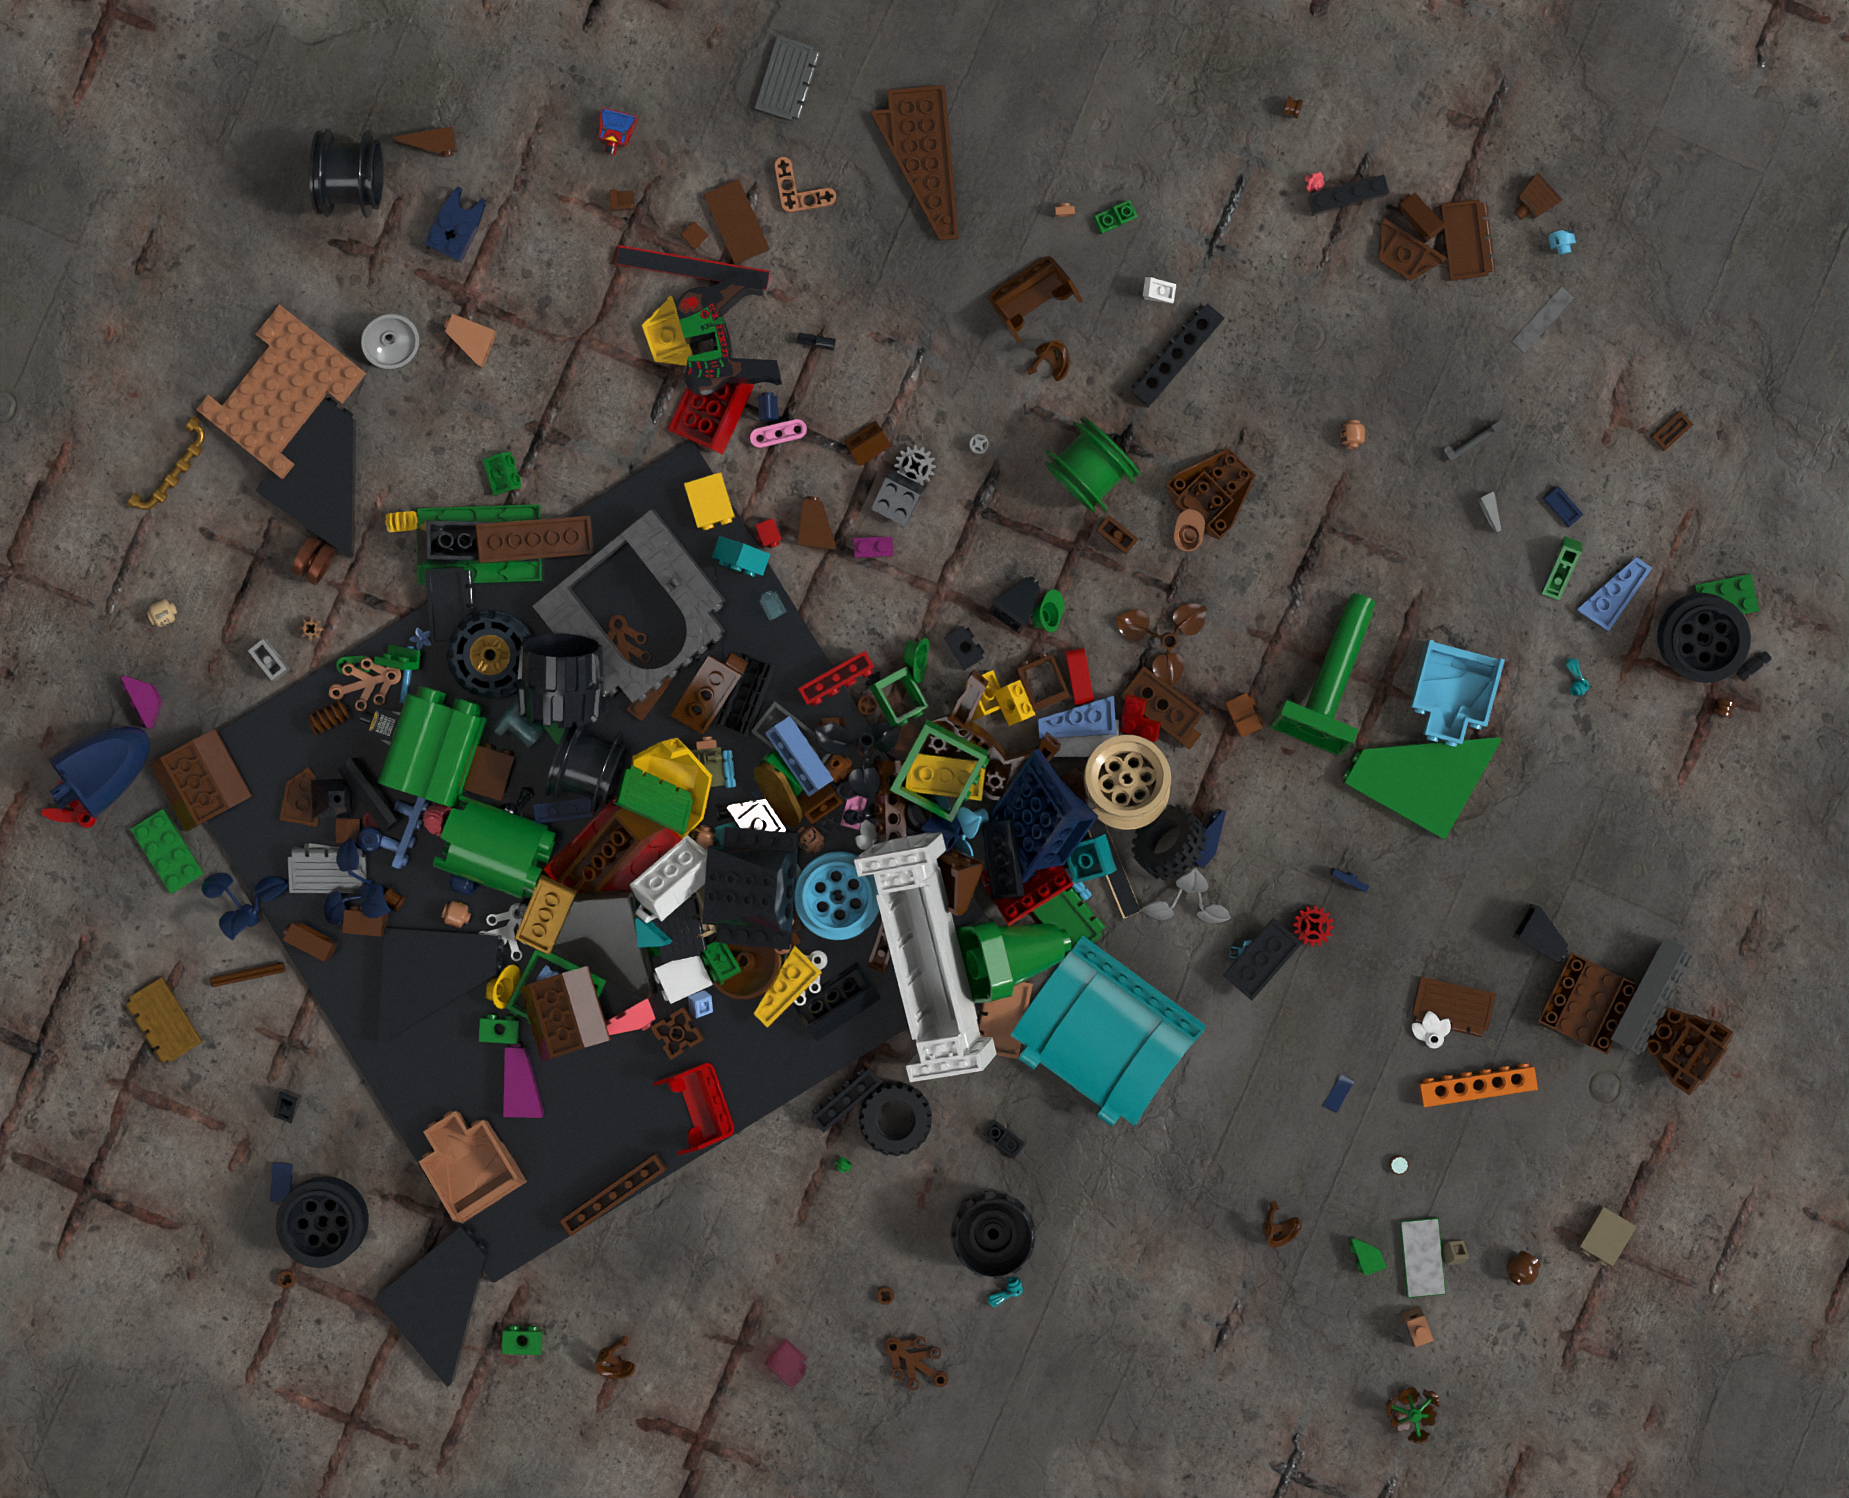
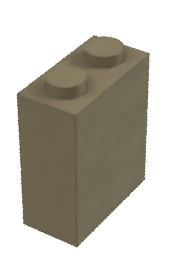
(1606, 1236)

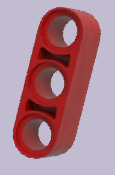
(1079, 676)

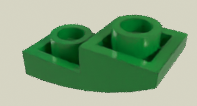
(1115, 217)

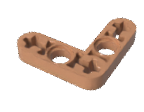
(799, 197)

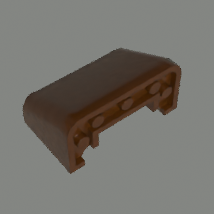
(960, 878)

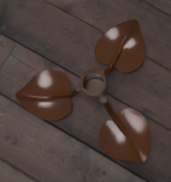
(1170, 666)

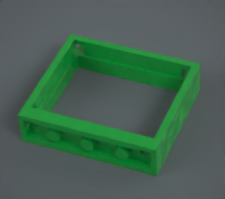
(955, 740)
(517, 1010)

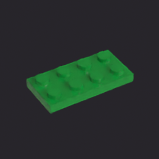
(167, 851)

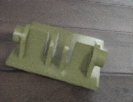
(712, 761)

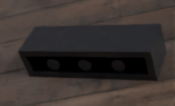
(1348, 195)

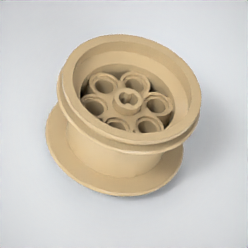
(1151, 762)

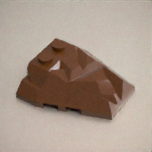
(1688, 1047)

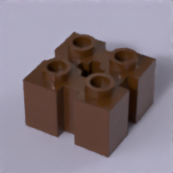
(675, 1044)

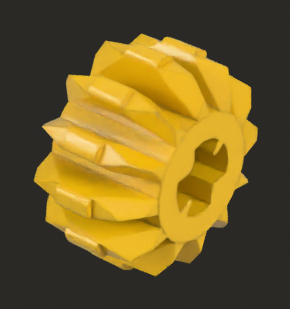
(401, 521)

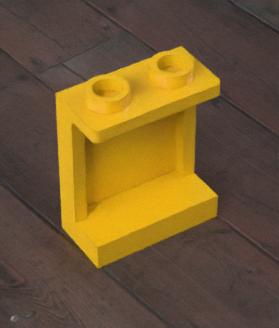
(709, 501)

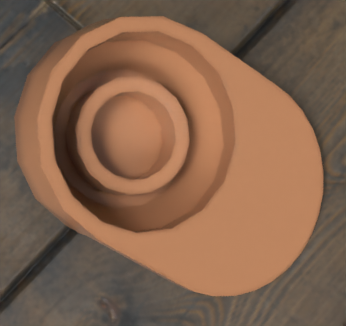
(1189, 530)

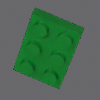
(1736, 590)

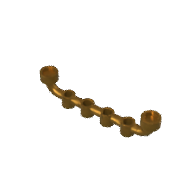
(182, 465)

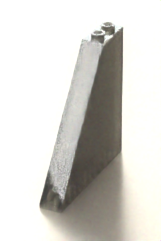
(603, 936)

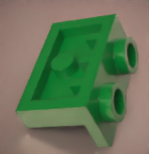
(502, 473)
(399, 658)
(720, 962)

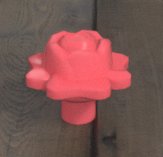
(1314, 182)

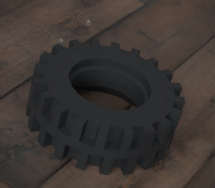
(1181, 853)

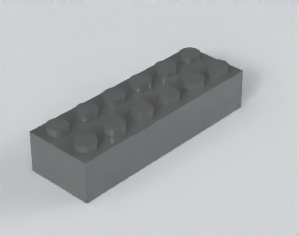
(1652, 996)

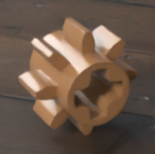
(305, 628)

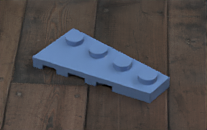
(1612, 598)

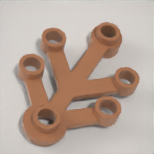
(367, 682)

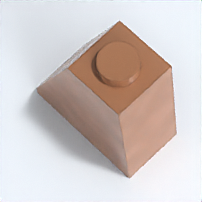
(471, 337)

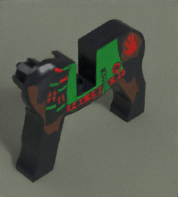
(702, 319)

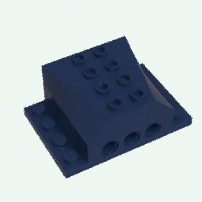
(1046, 816)

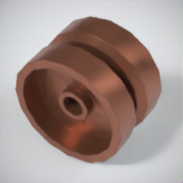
(313, 560)

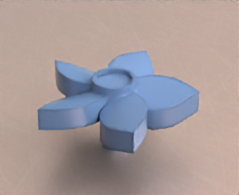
(421, 638)

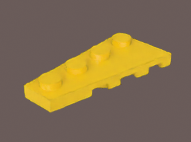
(792, 981)

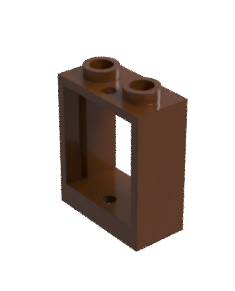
(1050, 700)
(309, 940)

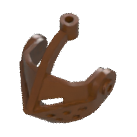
(1059, 365)
(1288, 1230)
(620, 1369)

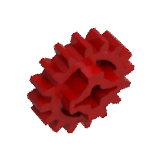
(1306, 931)

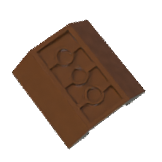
(200, 780)
(1588, 1003)
(565, 1013)

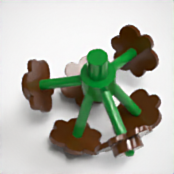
(1424, 1414)

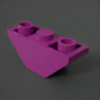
(144, 699)

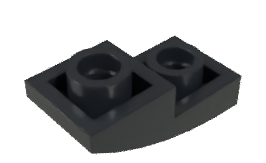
(1004, 1139)

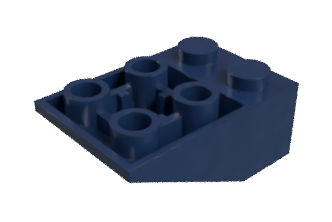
(1213, 833)

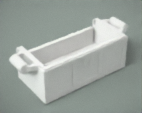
(670, 880)

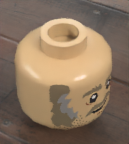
(162, 613)

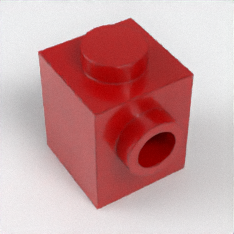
(768, 534)

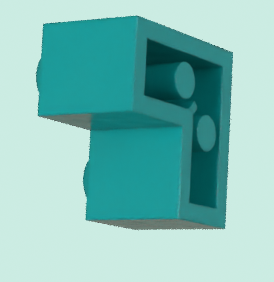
(740, 556)

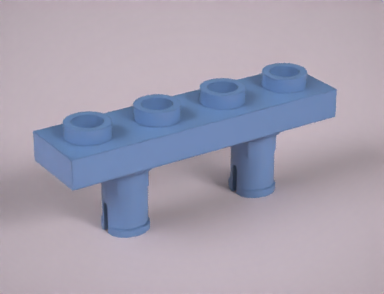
(401, 847)

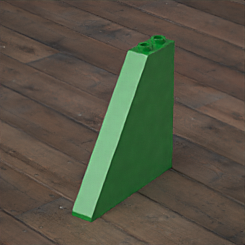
(1422, 780)

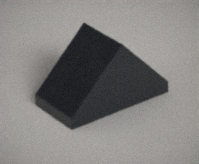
(287, 1105)

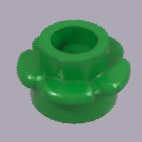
(843, 1164)

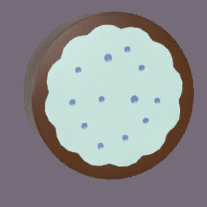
(1399, 1165)

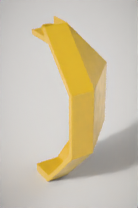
(678, 766)

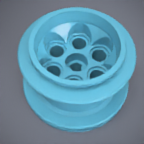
(824, 923)

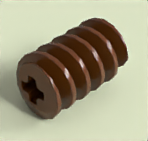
(328, 716)

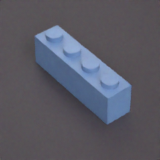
(799, 756)

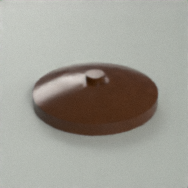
(758, 972)

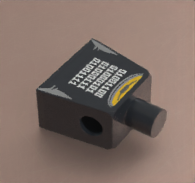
(381, 723)

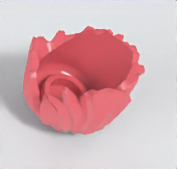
(436, 817)

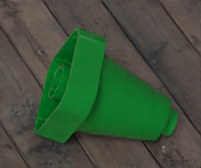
(1007, 955)

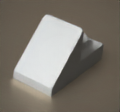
(1159, 290)

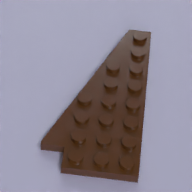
(920, 142)

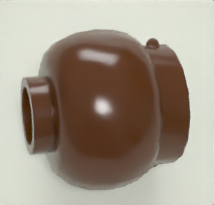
(1523, 1268)

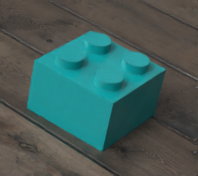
(1091, 859)

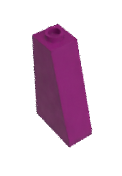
(520, 1087)

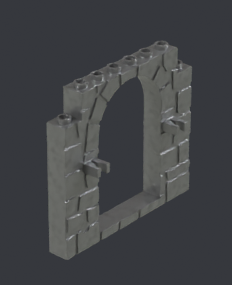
(679, 577)

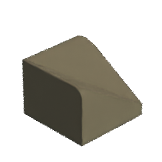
(1455, 1252)

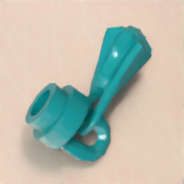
(1578, 687)
(1013, 1285)

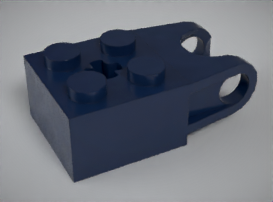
(457, 220)

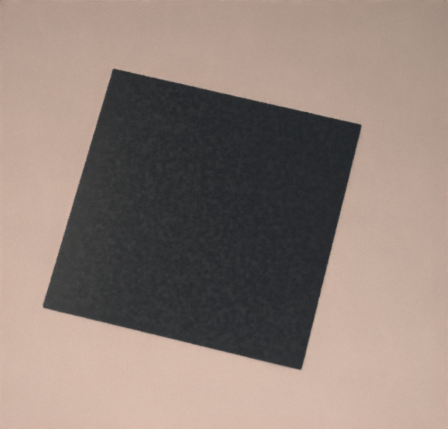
(601, 1098)

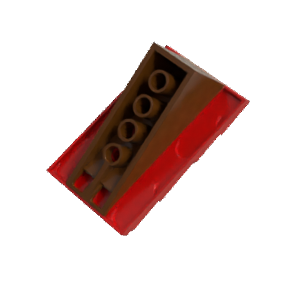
(611, 851)

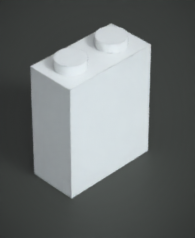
(682, 978)

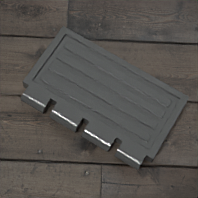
(785, 79)
(320, 873)

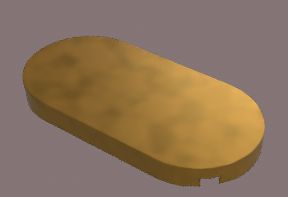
(778, 794)

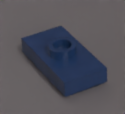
(1350, 879)

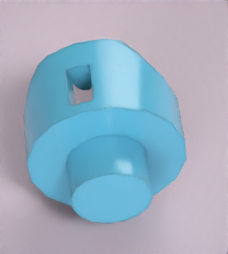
(1561, 241)

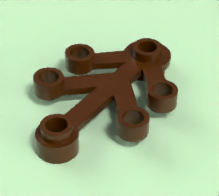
(624, 646)
(912, 1360)

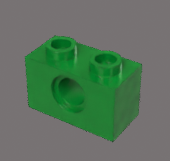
(488, 1033)
(511, 1345)

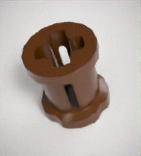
(394, 899)

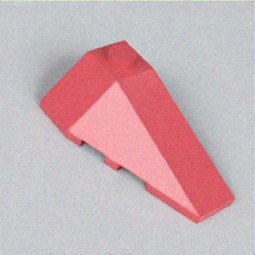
(631, 1019)

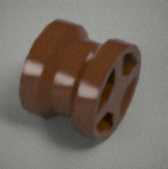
(1292, 107)
(867, 705)
(1724, 708)

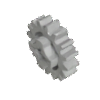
(924, 462)

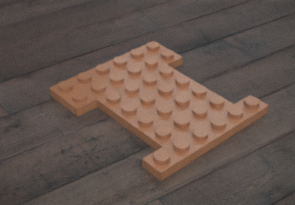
(282, 390)

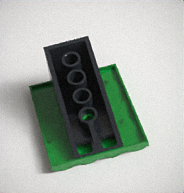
(449, 540)

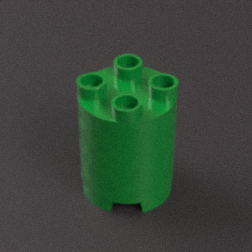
(494, 847)

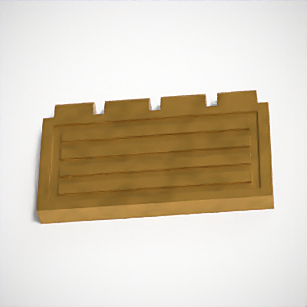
(164, 1019)

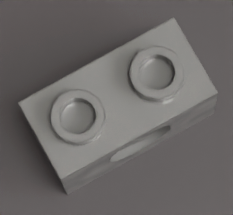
(269, 660)

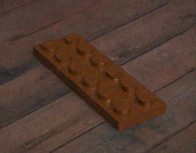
(534, 539)

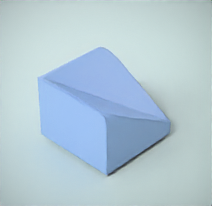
(700, 1004)

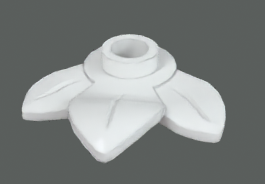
(867, 837)
(1431, 1027)

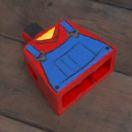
(616, 129)

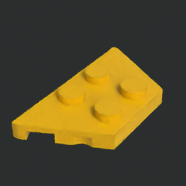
(666, 335)

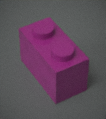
(873, 547)

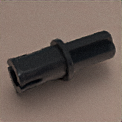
(817, 341)

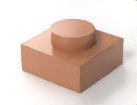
(1065, 210)
(706, 742)

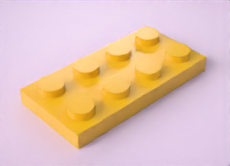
(943, 776)

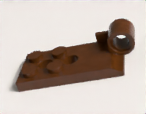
(716, 678)
(1180, 714)

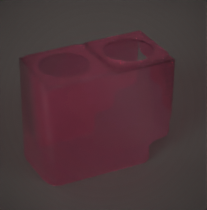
(787, 1363)

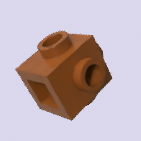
(839, 768)

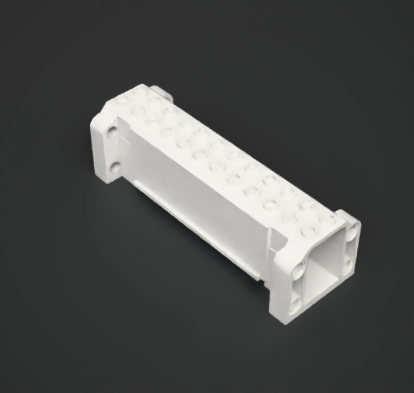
(926, 956)

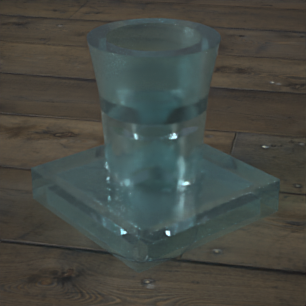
(525, 731)

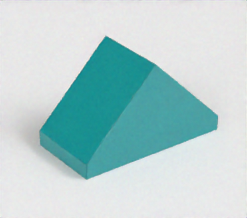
(650, 935)

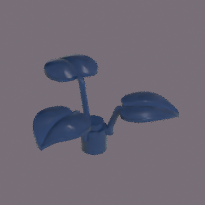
(374, 903)
(234, 922)

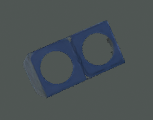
(950, 830)

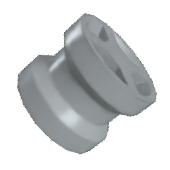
(977, 441)

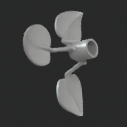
(1190, 882)

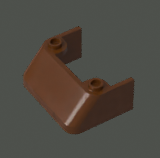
(1030, 290)

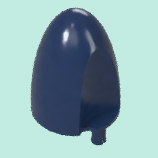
(100, 767)

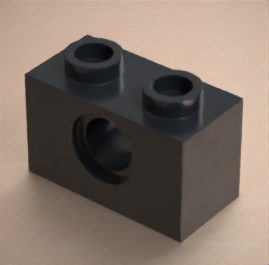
(965, 659)

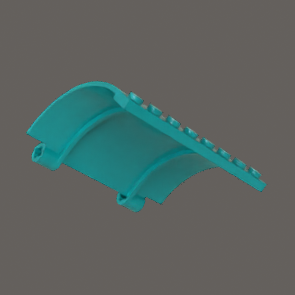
(1105, 1032)

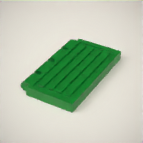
(654, 800)
(1067, 915)

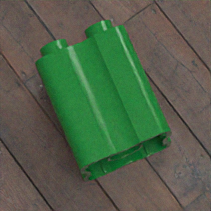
(433, 747)

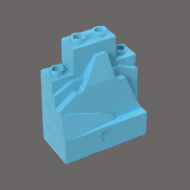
(1454, 690)

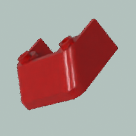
(705, 1104)

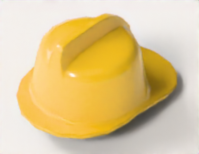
(501, 988)

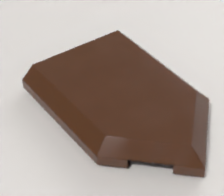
(297, 799)

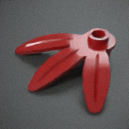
(68, 816)

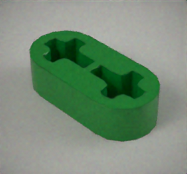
(353, 659)

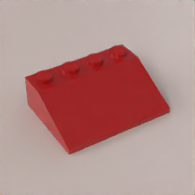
(712, 417)

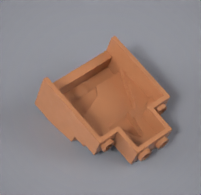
(468, 1166)

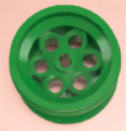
(1091, 466)

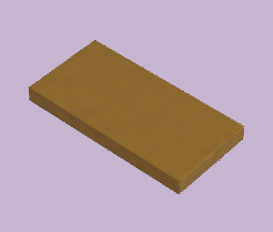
(545, 914)

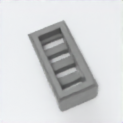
(1490, 510)

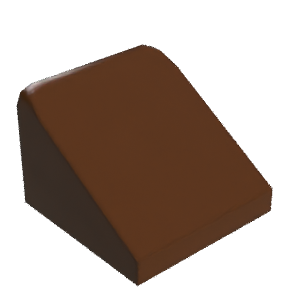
(694, 235)

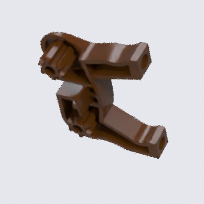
(1001, 767)

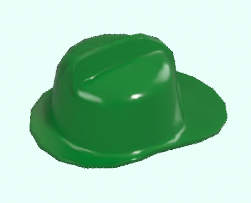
(1049, 612)
(915, 657)

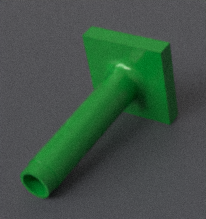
(1316, 720)

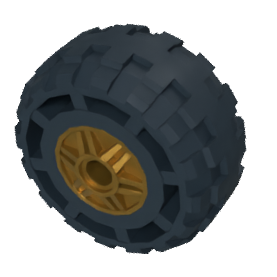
(468, 651)

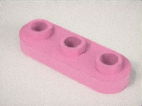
(787, 433)

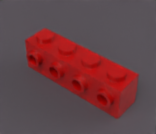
(835, 678)

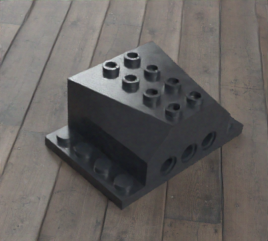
(752, 887)

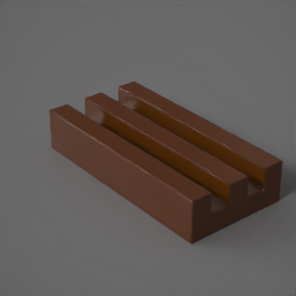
(1660, 441)

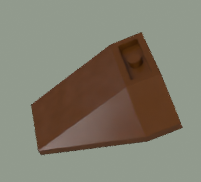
(1214, 489)

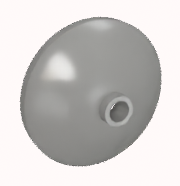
(394, 351)

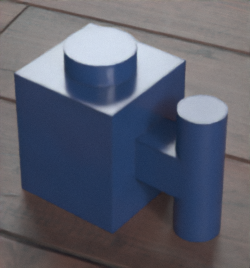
(768, 407)

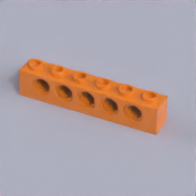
(1526, 1083)

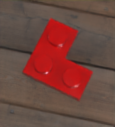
(1134, 722)

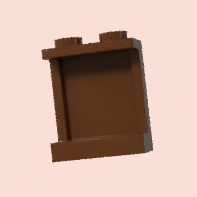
(490, 772)

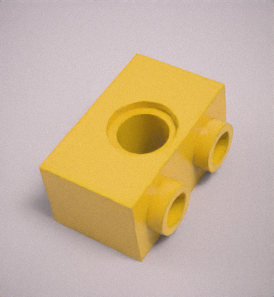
(1014, 703)

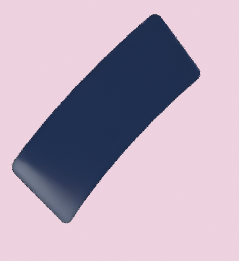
(1338, 1093)

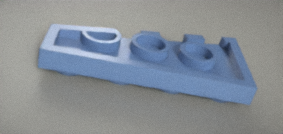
(1086, 720)

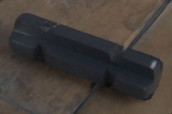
(1754, 666)

